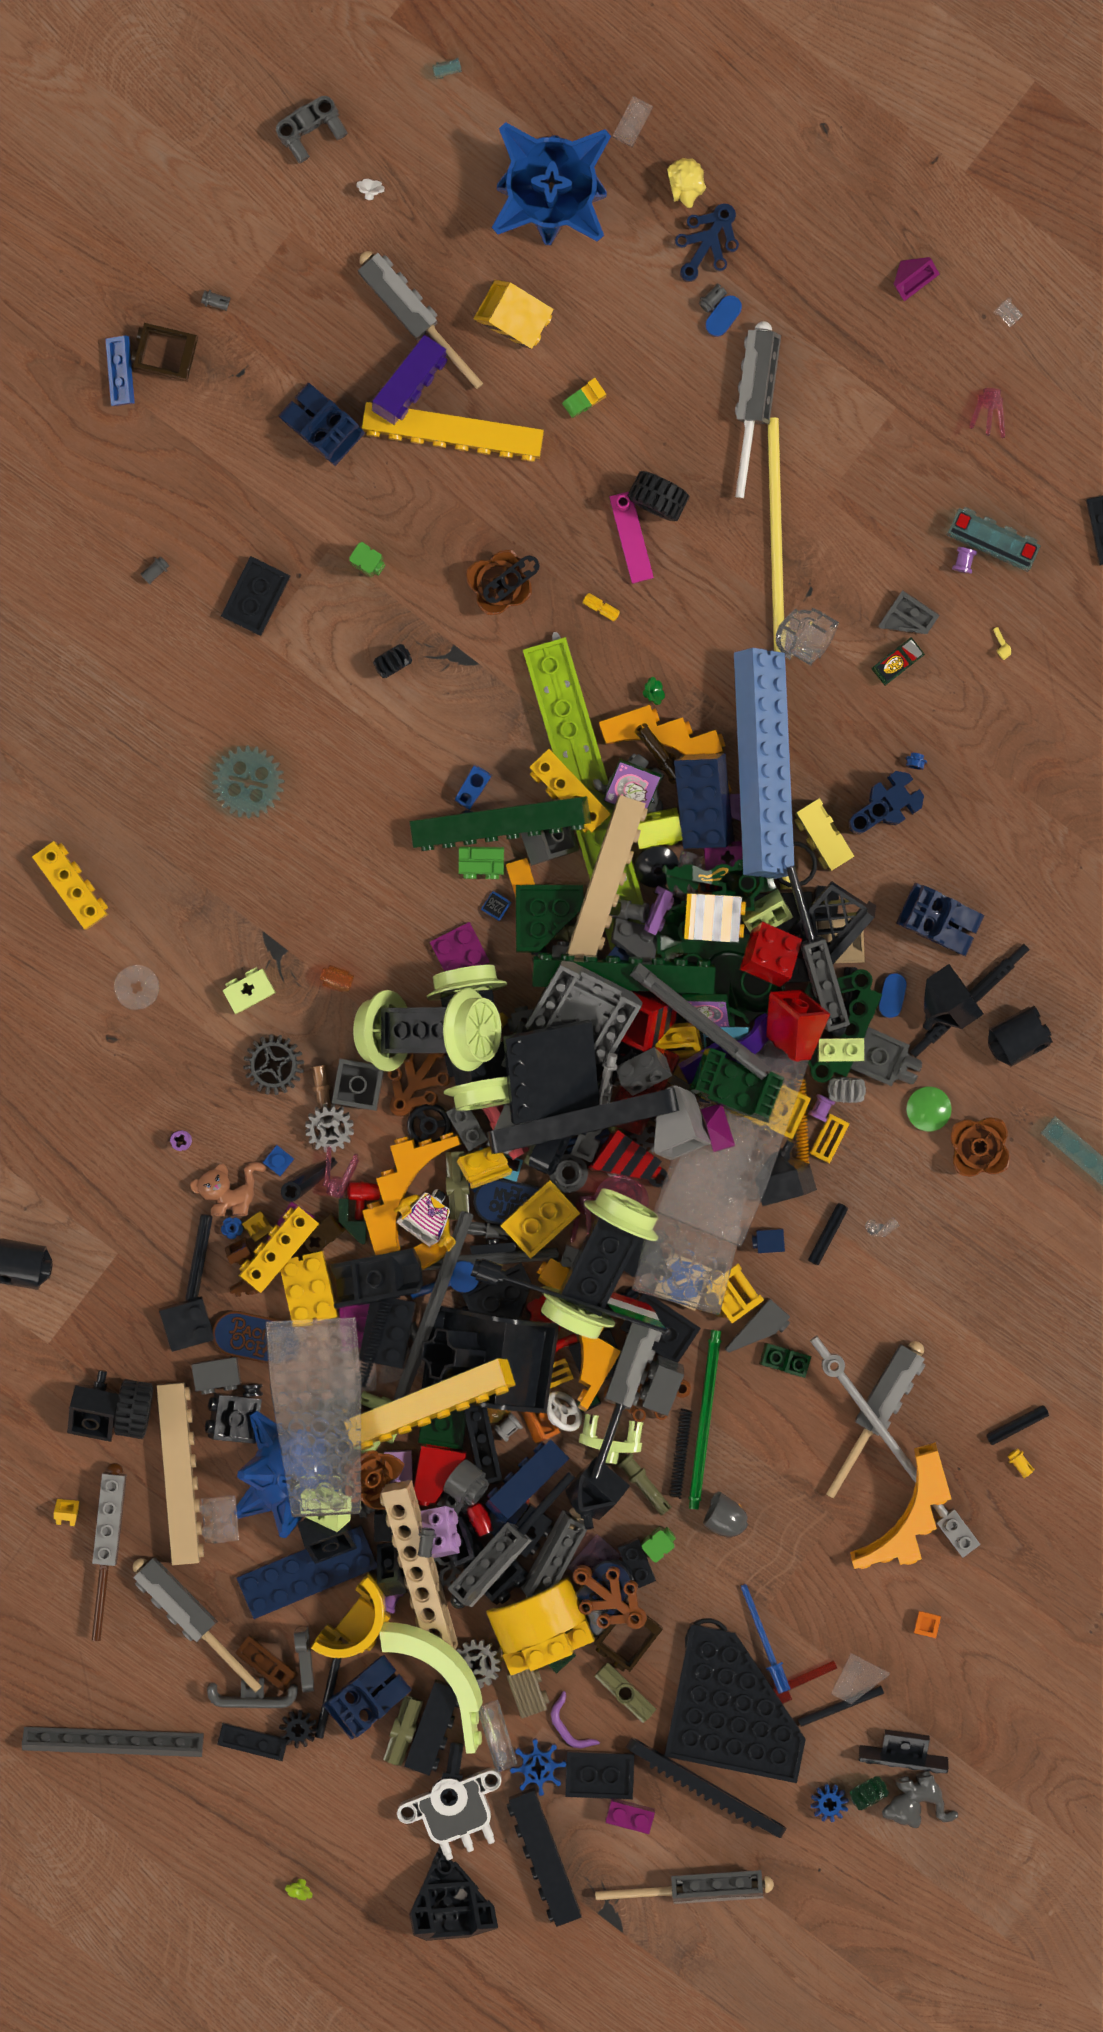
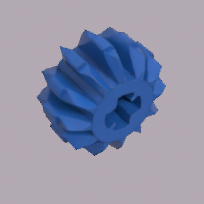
(823, 1808)

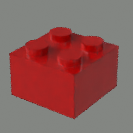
(771, 954)

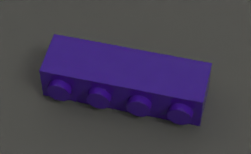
(409, 380)

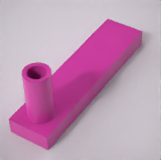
(631, 538)

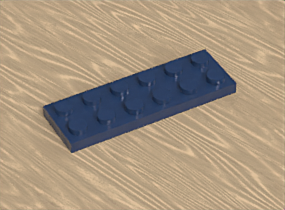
(299, 1577)

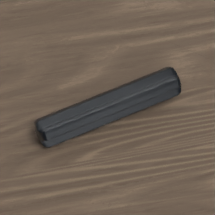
(828, 1234)
(1017, 1425)

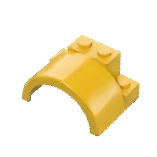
(359, 1626)
(539, 1628)

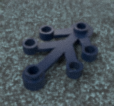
(709, 238)

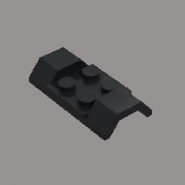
(377, 1278)

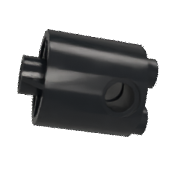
(1019, 1037)
(24, 1264)

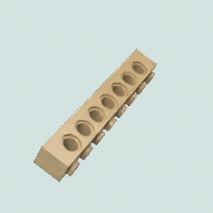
(403, 1494)

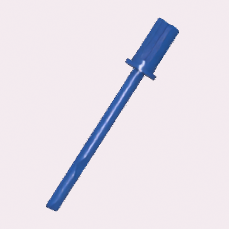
(776, 1669)

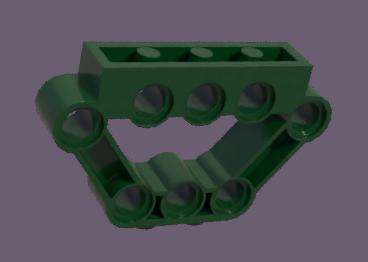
(870, 1000)

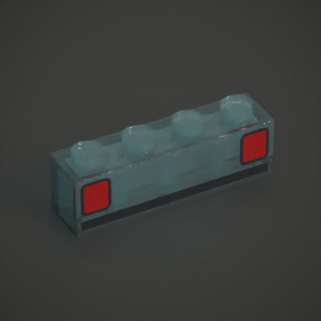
(994, 540)

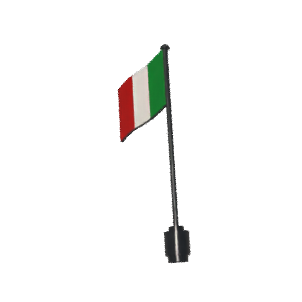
(618, 1305)

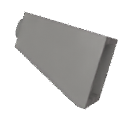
(681, 1130)

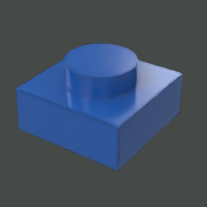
(278, 1160)

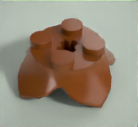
(484, 572)
(995, 1156)
(376, 1472)

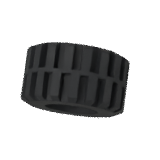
(658, 496)
(133, 1409)

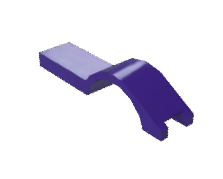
(753, 1041)

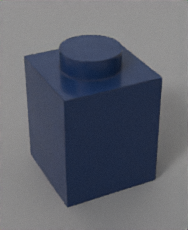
(769, 1241)

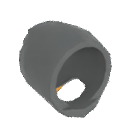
(725, 1516)

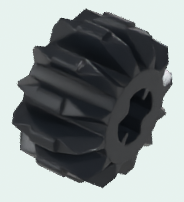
(392, 661)
(305, 1724)

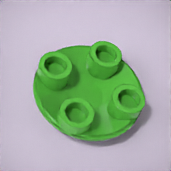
(928, 1109)

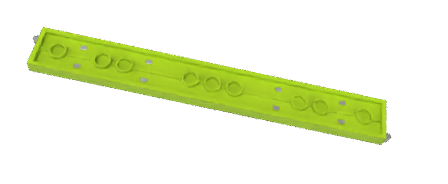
(575, 746)

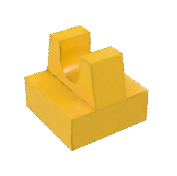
(257, 1226)
(66, 1510)

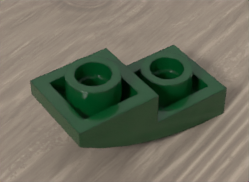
(785, 1360)

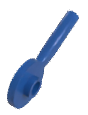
(460, 1280)

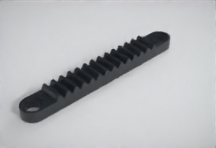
(705, 1787)

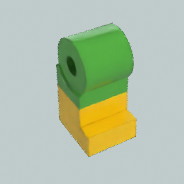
(584, 398)

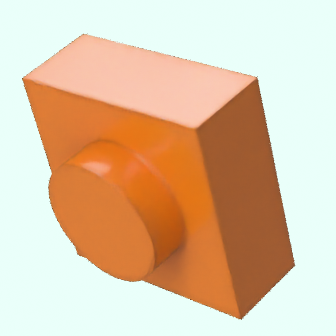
(927, 1624)

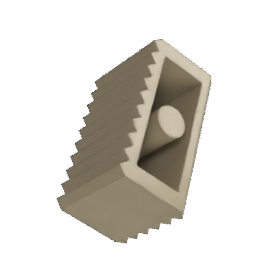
(528, 1693)

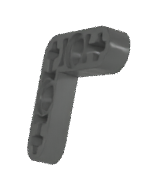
(302, 1646)

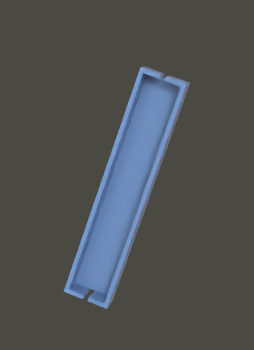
(764, 762)

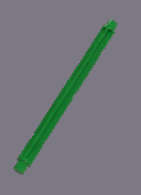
(704, 1421)

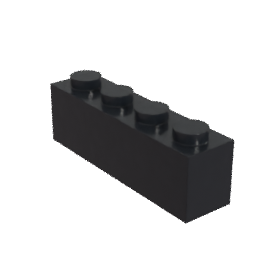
(432, 1728)

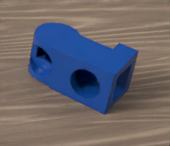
(473, 787)

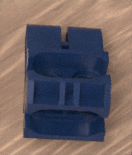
(329, 432)
(890, 801)
(936, 928)
(361, 1688)

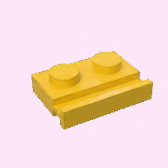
(483, 1167)

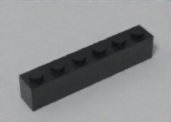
(544, 1856)

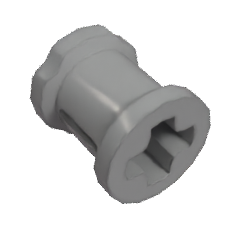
(508, 1427)

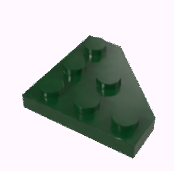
(543, 913)

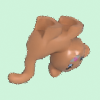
(215, 1187)

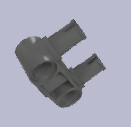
(305, 121)

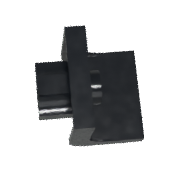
(472, 1338)

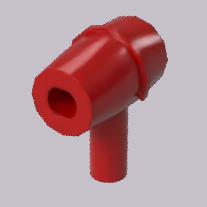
(362, 1192)
(479, 1518)

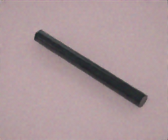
(329, 1691)
(837, 1707)

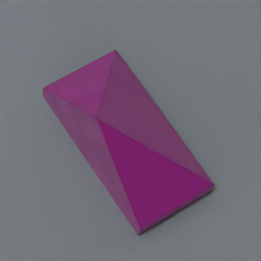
(914, 275)
(717, 1127)

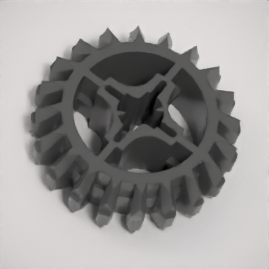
(256, 1072)

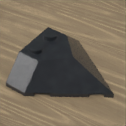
(450, 1904)

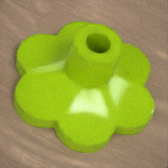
(299, 1890)

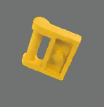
(681, 1036)
(733, 1304)

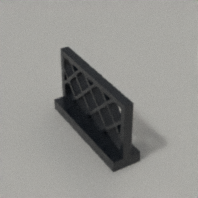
(846, 934)

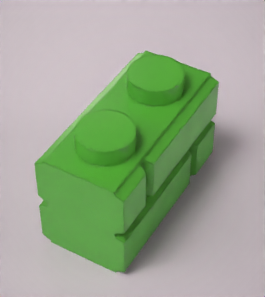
(367, 560)
(481, 861)
(658, 1543)

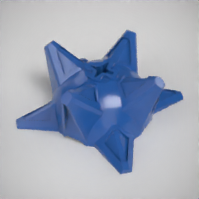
(549, 160)
(266, 1478)

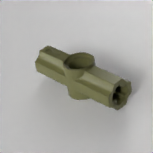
(456, 1185)
(614, 1682)
(403, 1730)

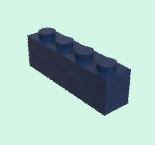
(526, 1481)

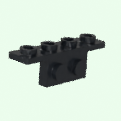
(904, 1751)

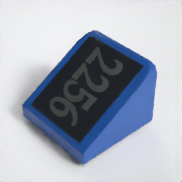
(496, 906)

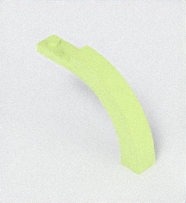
(448, 1662)

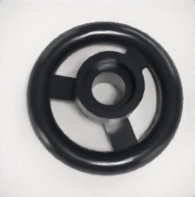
(418, 1111)

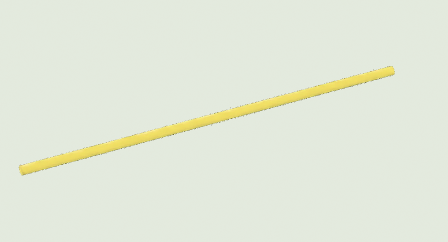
(776, 536)

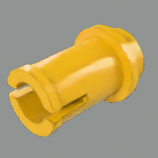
(1020, 1462)

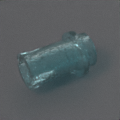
(446, 68)

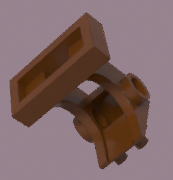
(239, 1253)

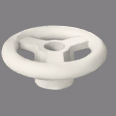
(560, 1412)

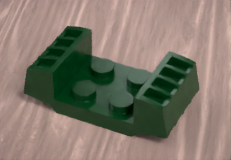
(736, 1086)

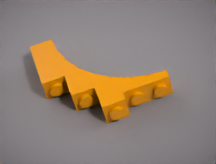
(671, 734)
(394, 1185)
(917, 1519)

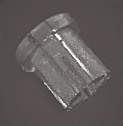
(1008, 312)

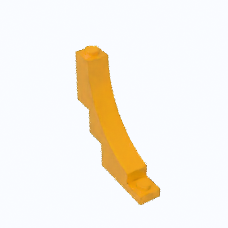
(596, 1354)

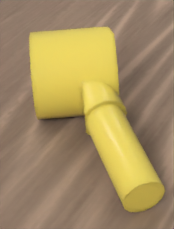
(1005, 650)

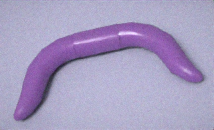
(562, 1730)

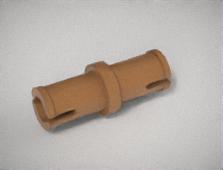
(321, 1086)

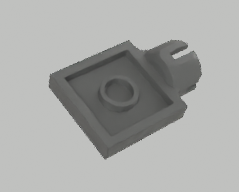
(886, 1059)

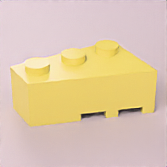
(823, 835)

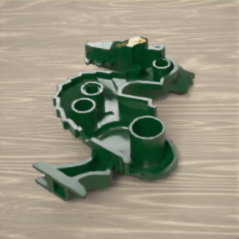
(745, 992)

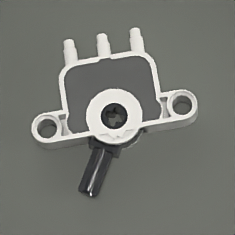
(461, 1815)

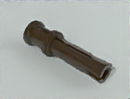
(664, 759)

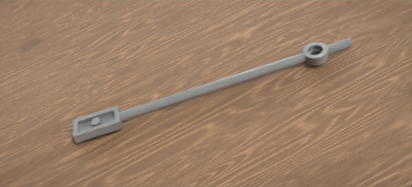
(949, 1521)

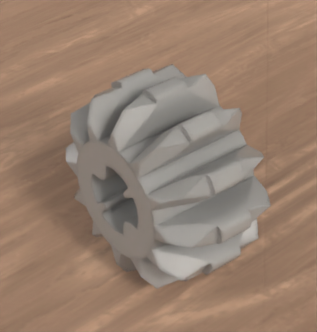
(846, 1089)

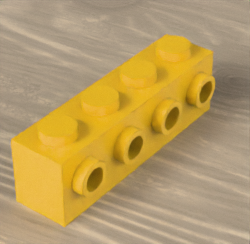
(565, 785)
(70, 885)
(279, 1248)

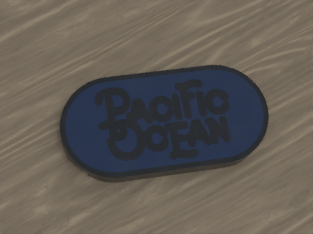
(500, 1199)
(599, 1575)

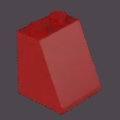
(795, 1023)

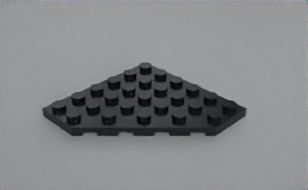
(730, 1712)

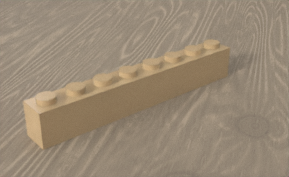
(607, 877)
(178, 1473)

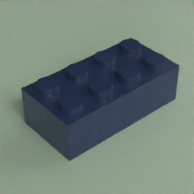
(704, 800)

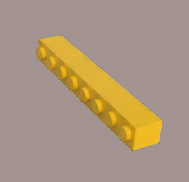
(459, 432)
(435, 1401)

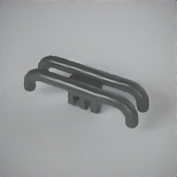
(250, 1699)

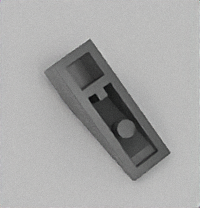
(763, 1324)

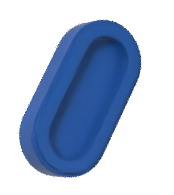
(723, 316)
(892, 995)

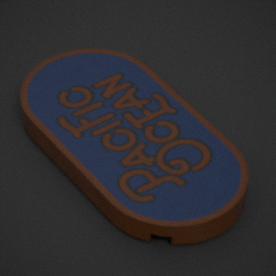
(242, 1335)

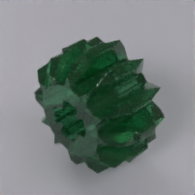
(869, 1793)

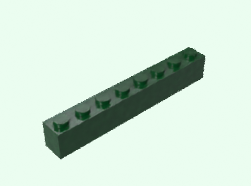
(500, 822)
(678, 975)

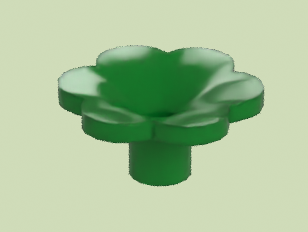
(654, 691)

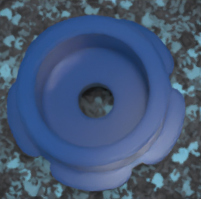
(916, 761)
(238, 1229)

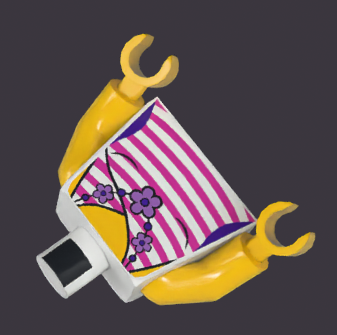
(426, 1218)

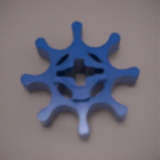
(526, 1768)

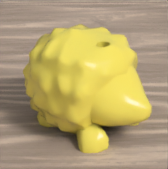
(686, 180)

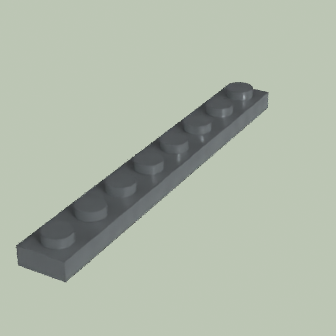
(113, 1741)

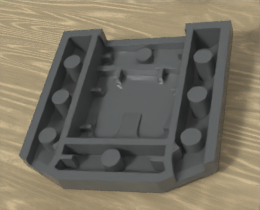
(583, 995)

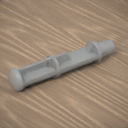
(606, 1087)

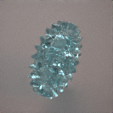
(243, 801)

